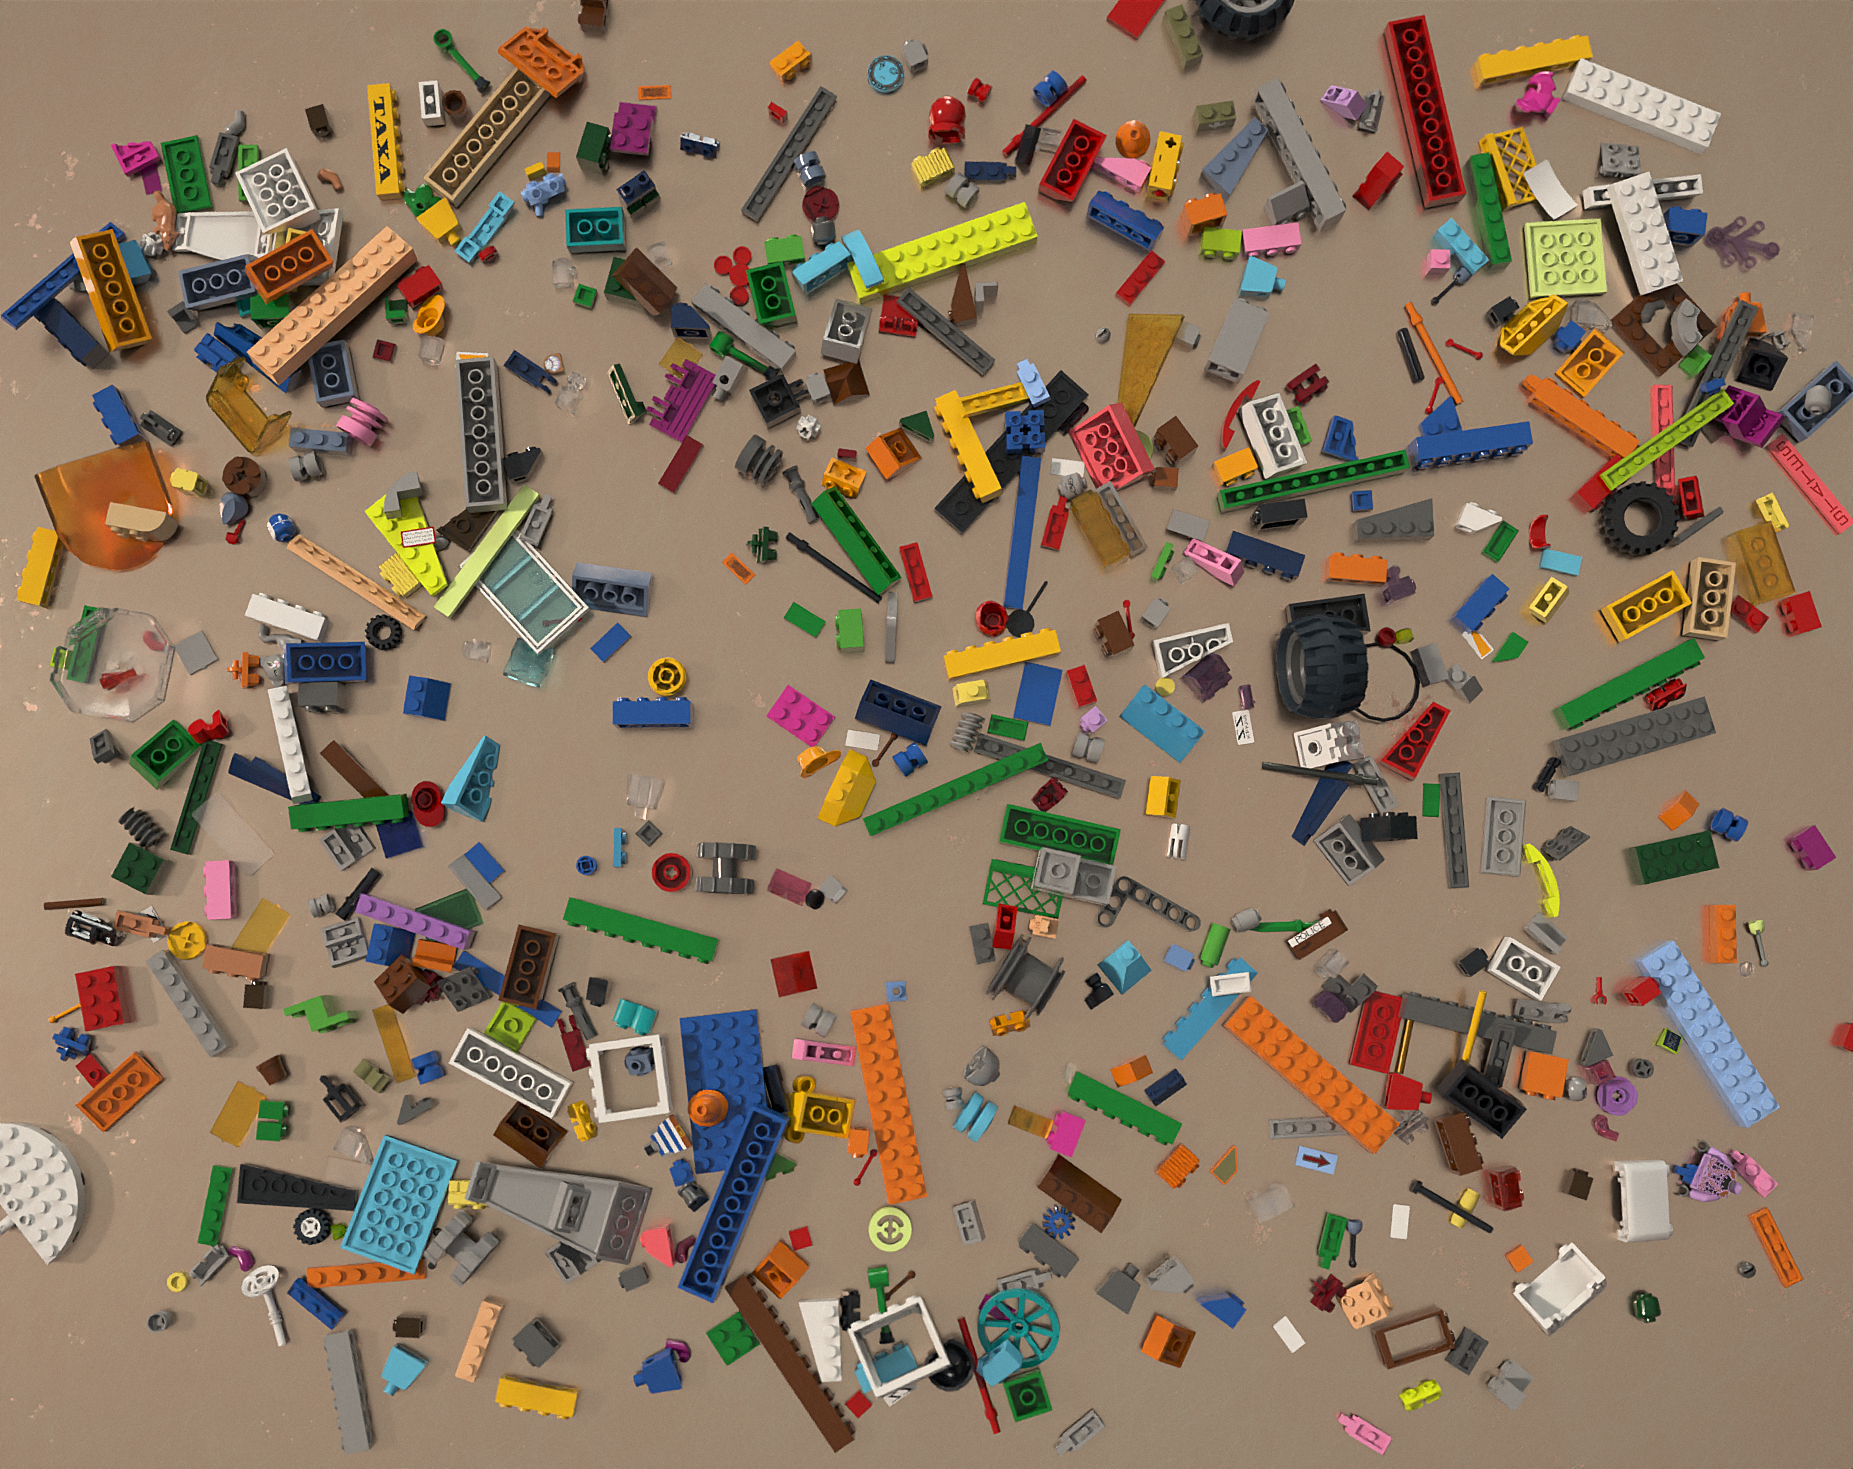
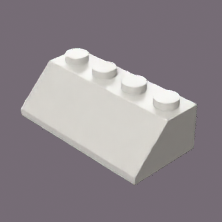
(1272, 435)

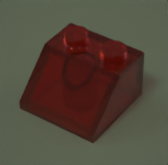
(793, 973)
(1506, 1188)

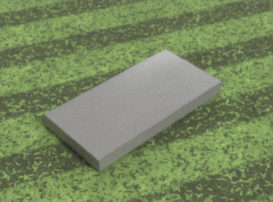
(1503, 836)

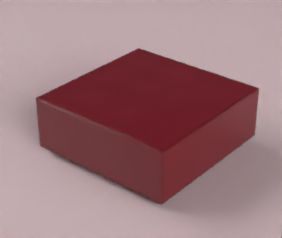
(384, 351)
(845, 454)

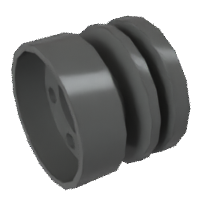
(760, 460)

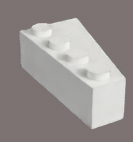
(1182, 649)

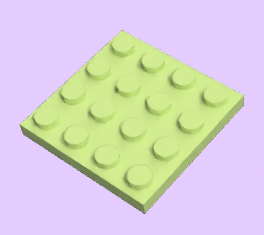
(1565, 258)

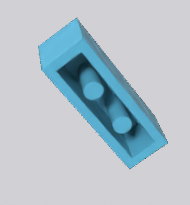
(1461, 247)
(888, 1365)

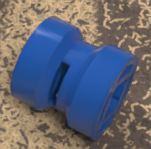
(586, 865)

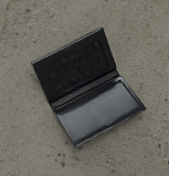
(777, 1096)

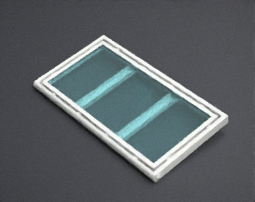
(530, 594)

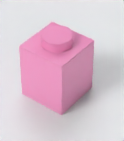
(1438, 261)

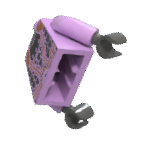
(1713, 1177)

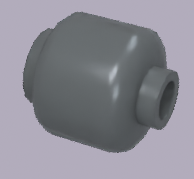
(823, 230)

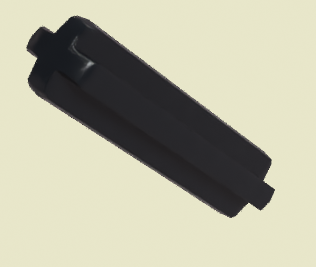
(1411, 354)

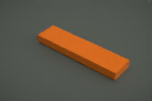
(1776, 1247)

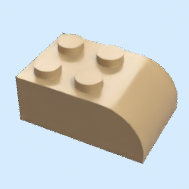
(140, 523)

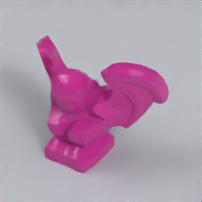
(1541, 99)

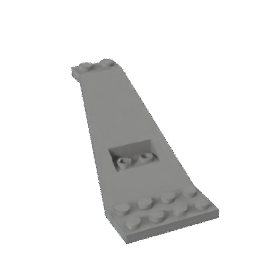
(601, 1219)

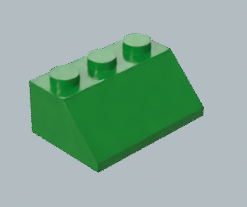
(771, 294)

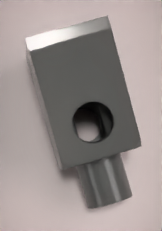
(1120, 1288)

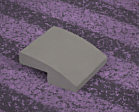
(347, 845)
(345, 942)
(566, 1268)

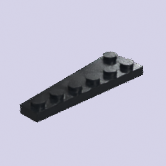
(276, 1188)

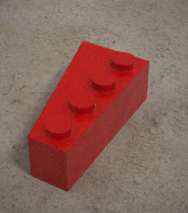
(1413, 747)

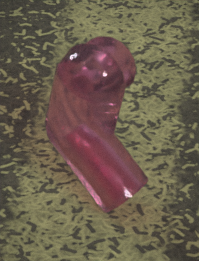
(1603, 1128)
(682, 1249)

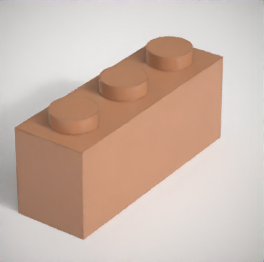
(235, 962)

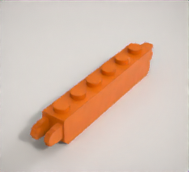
(1580, 417)

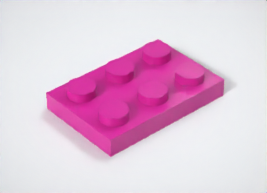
(800, 716)

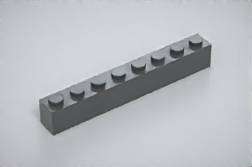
(1459, 1019)

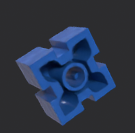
(1016, 440)

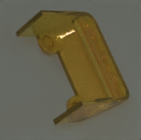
(239, 411)

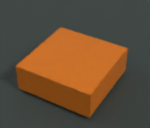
(1519, 1258)

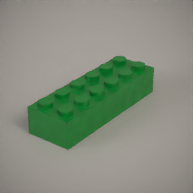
(1040, 829)

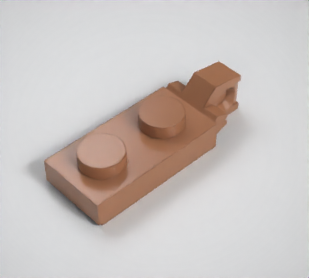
(138, 924)

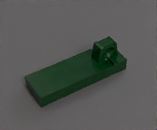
(631, 408)

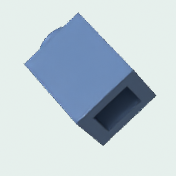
(1179, 958)

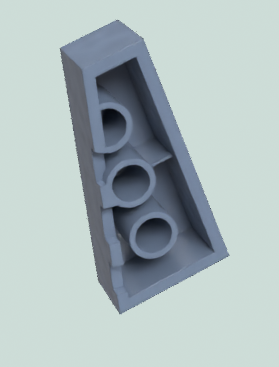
(1231, 162)

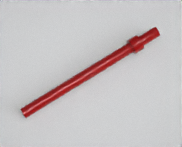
(1045, 114)
(991, 1413)

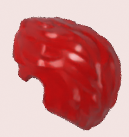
(991, 618)

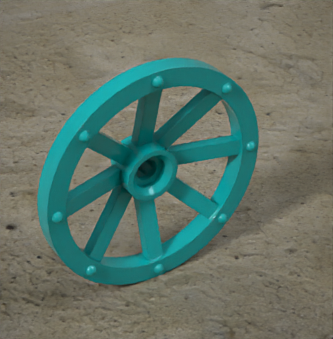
(1019, 1331)

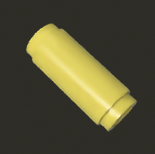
(1468, 1204)

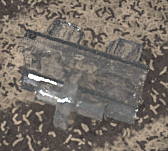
(1410, 1122)

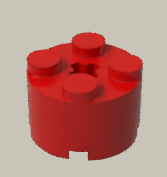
(666, 863)

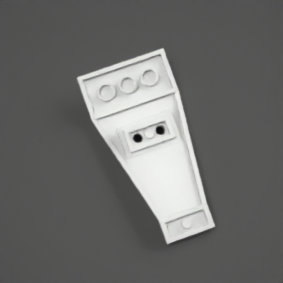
(238, 233)

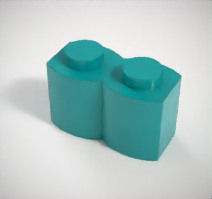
(635, 1016)

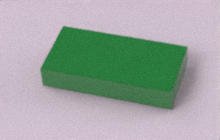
(1500, 541)
(804, 619)
(1007, 727)

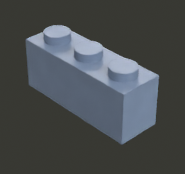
(320, 441)

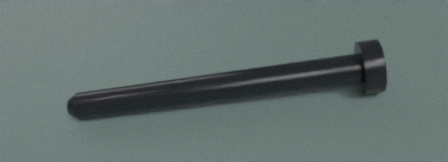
(1452, 1207)

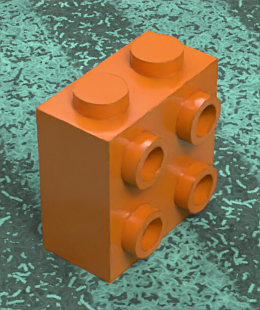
(1543, 1075)

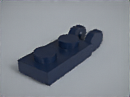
(528, 371)

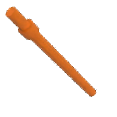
(1417, 321)

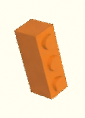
(1356, 569)
(1723, 934)

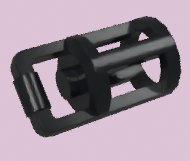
(97, 931)
(335, 1092)

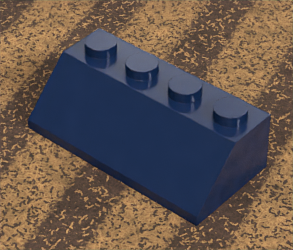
(898, 712)

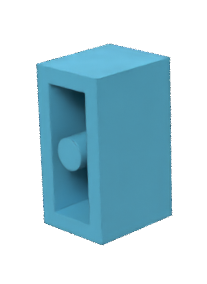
(1000, 1363)

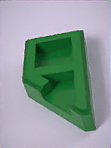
(1511, 648)

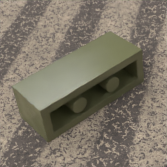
(1183, 36)

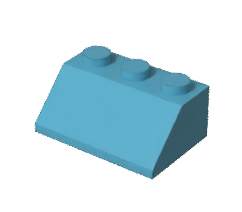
(821, 267)

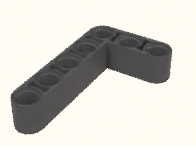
(1147, 902)

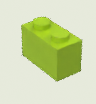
(1220, 243)

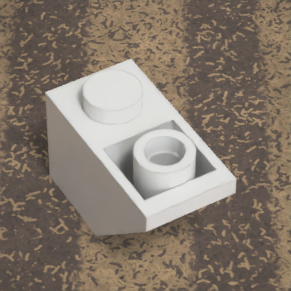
(1474, 519)

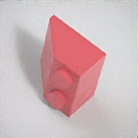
(659, 1244)

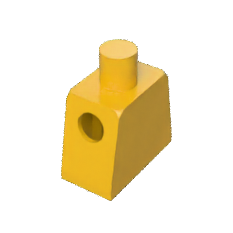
(441, 223)

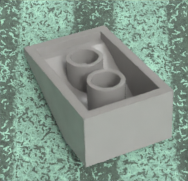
(846, 331)

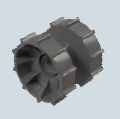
(725, 868)

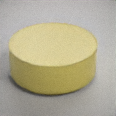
(1165, 686)
(178, 1281)

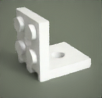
(1334, 741)

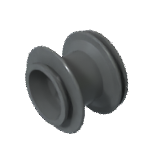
(1026, 978)

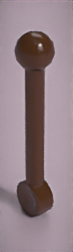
(875, 762)
(911, 1275)

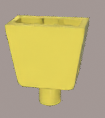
(971, 693)

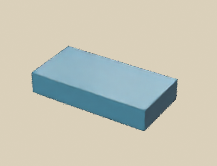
(1560, 562)

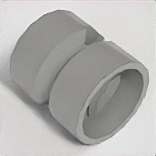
(962, 190)
(304, 466)
(1088, 747)
(818, 1020)

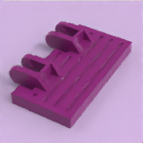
(684, 401)

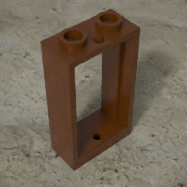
(1384, 1350)

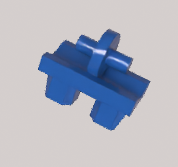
(64, 1040)

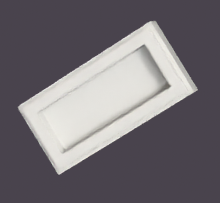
(1230, 984)

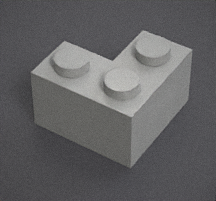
(1510, 1384)

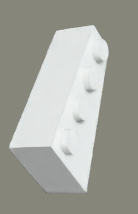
(823, 1330)

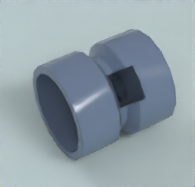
(811, 171)

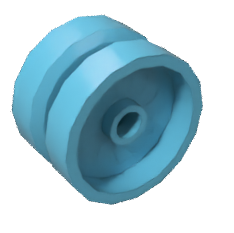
(974, 1116)

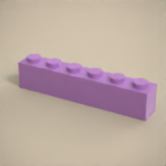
(415, 921)

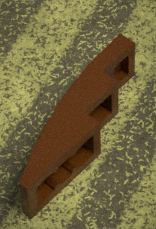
(352, 771)

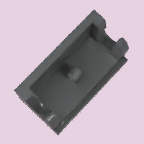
(1467, 1351)

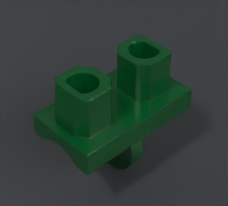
(759, 545)

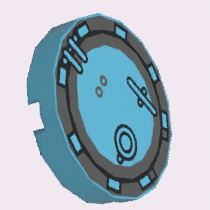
(886, 74)

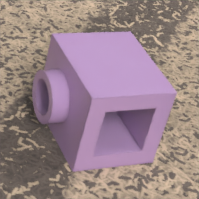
(1092, 720)

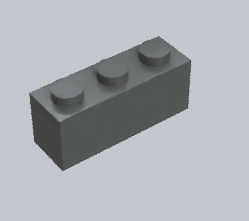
(1047, 1250)

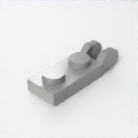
(1541, 1011)

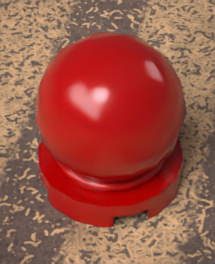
(947, 118)

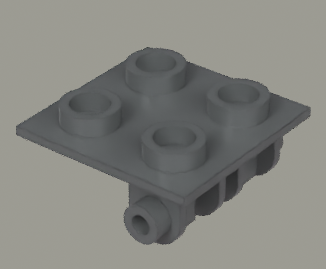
(1564, 843)
(464, 988)

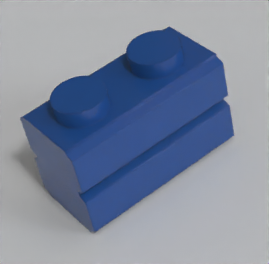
(214, 352)

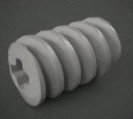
(966, 732)

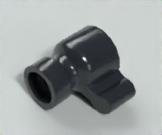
(1099, 993)

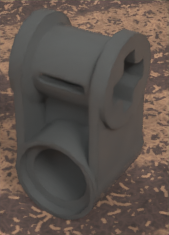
(693, 1196)

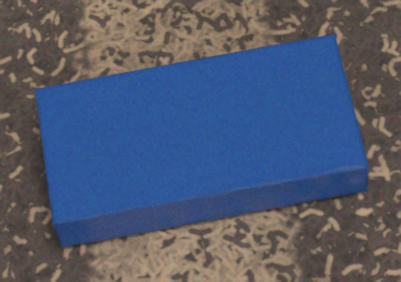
(610, 642)
(484, 862)

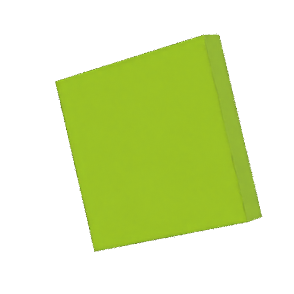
(510, 1026)

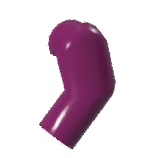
(680, 1348)

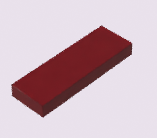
(680, 464)

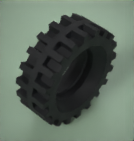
(1616, 526)

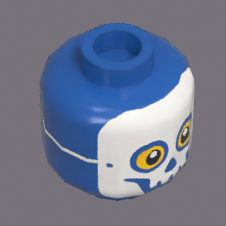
(281, 527)

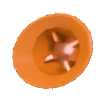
(1133, 139)
(707, 1108)

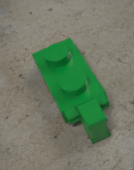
(1331, 1239)

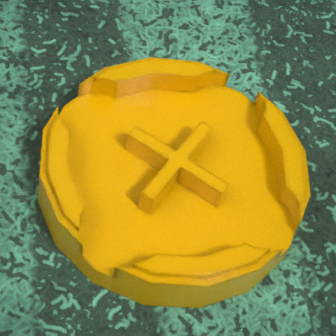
(187, 940)

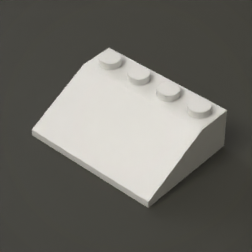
(278, 194)

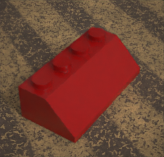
(1072, 161)

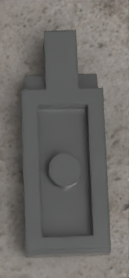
(223, 157)

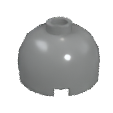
(983, 1068)

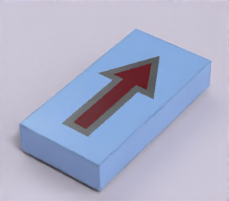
(1316, 1160)

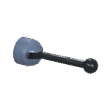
(1460, 276)
(1354, 1228)

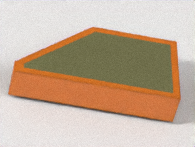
(1227, 1166)

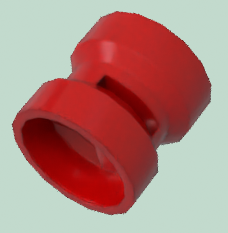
(979, 90)

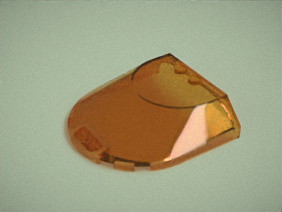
(80, 496)

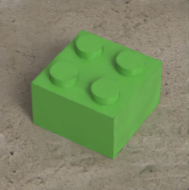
(851, 630)

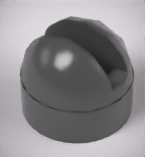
(1745, 1266)

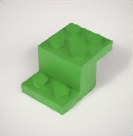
(320, 1014)

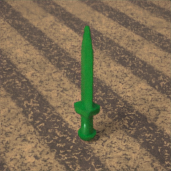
(1297, 926)

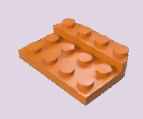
(543, 60)

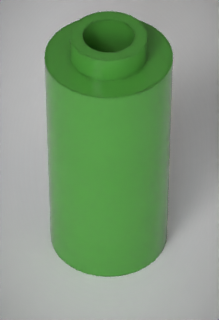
(1214, 945)

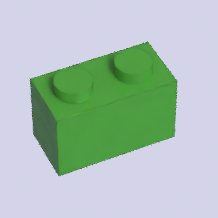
(788, 250)

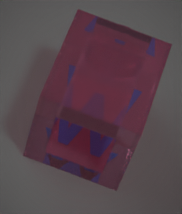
(1600, 1072)

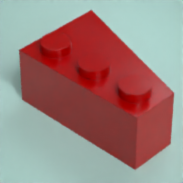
(1379, 181)

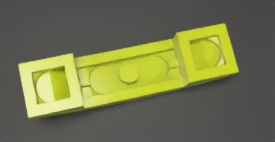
(1551, 903)

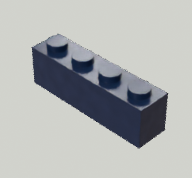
(1265, 555)

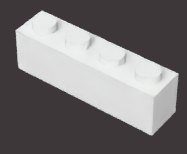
(287, 617)

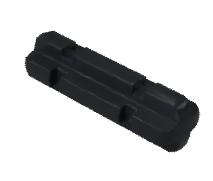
(1074, 418)
(1547, 774)

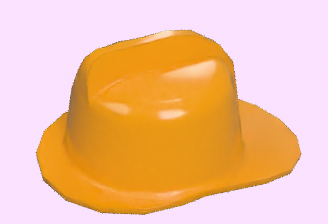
(430, 318)
(815, 759)

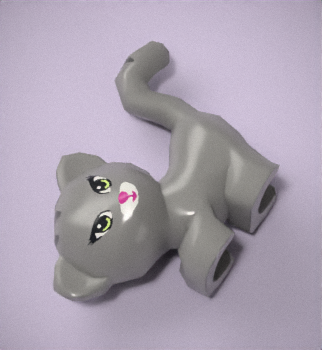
(274, 664)

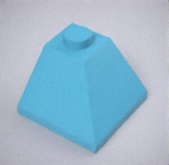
(1124, 967)

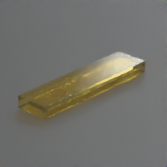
(394, 1043)

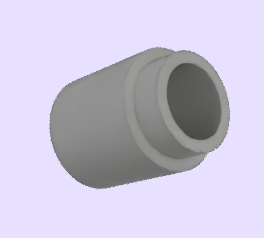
(1246, 920)

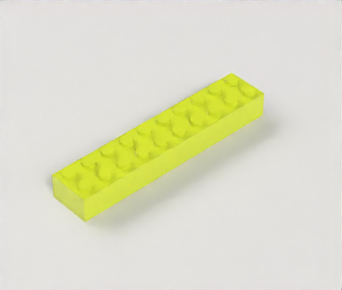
(947, 250)

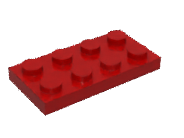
(1377, 1032)

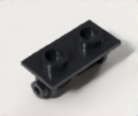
(848, 1302)

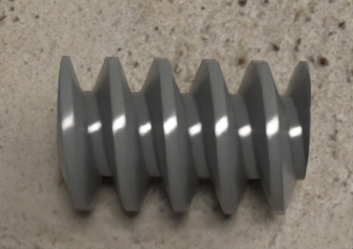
(137, 827)

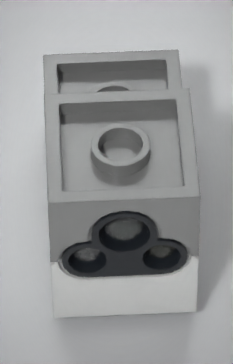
(1073, 877)

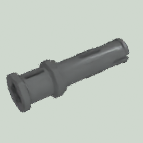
(797, 485)
(574, 1002)

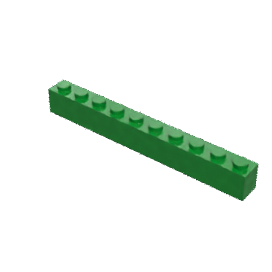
(1313, 481)
(955, 789)

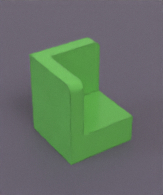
(1695, 360)

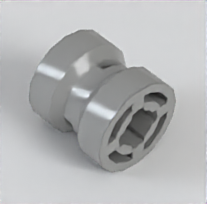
(321, 905)
(950, 1094)
(155, 1321)

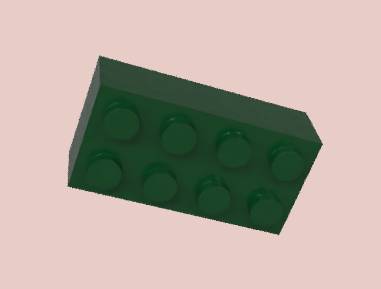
(1674, 857)

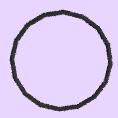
(1416, 692)

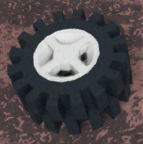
(306, 1223)

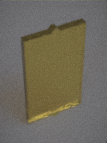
(261, 927)
(237, 1114)

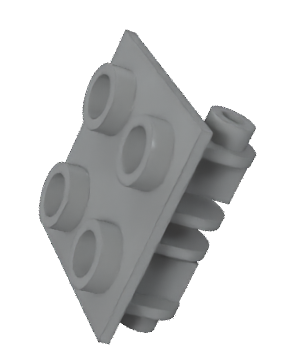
(1620, 159)

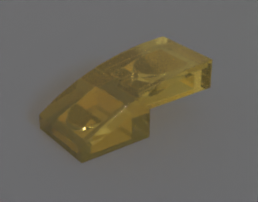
(1030, 1122)

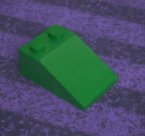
(164, 754)

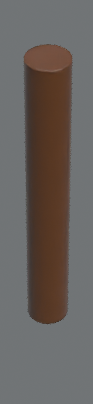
(73, 903)

